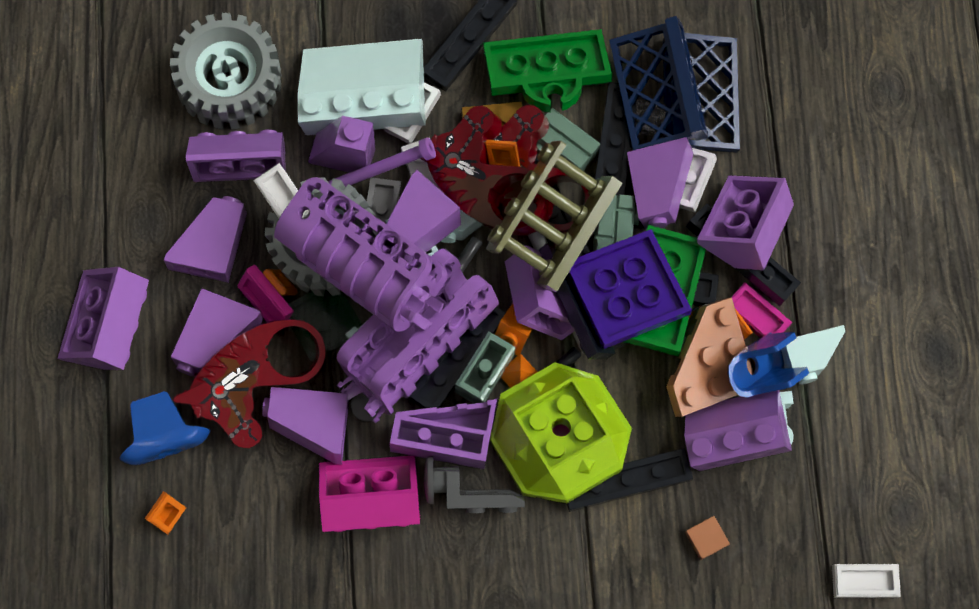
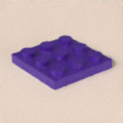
(628, 289)

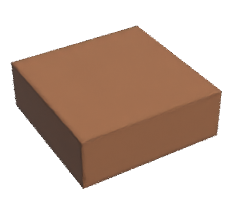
(707, 538)

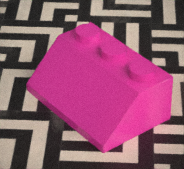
(368, 493)

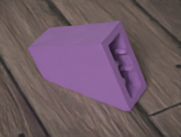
(344, 145)
(660, 180)
(423, 214)
(210, 241)
(534, 304)
(209, 327)
(310, 419)

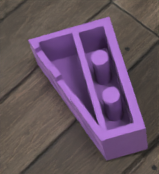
(448, 434)

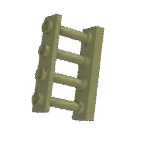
(584, 217)

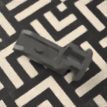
(475, 501)

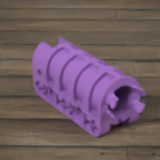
(357, 261)
(390, 362)

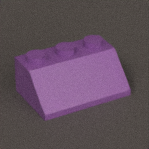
(234, 155)
(747, 220)
(104, 318)
(736, 431)

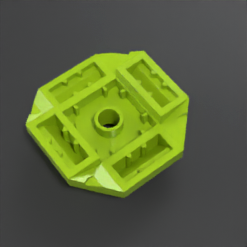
(552, 464)

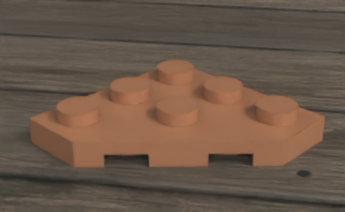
(705, 358)

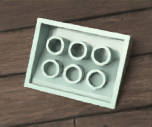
(362, 82)

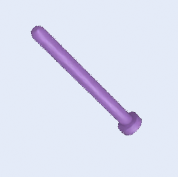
(424, 150)

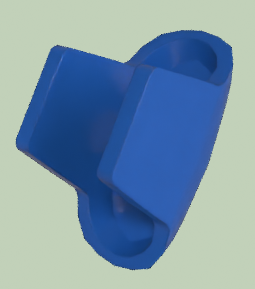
(769, 364)
(159, 430)

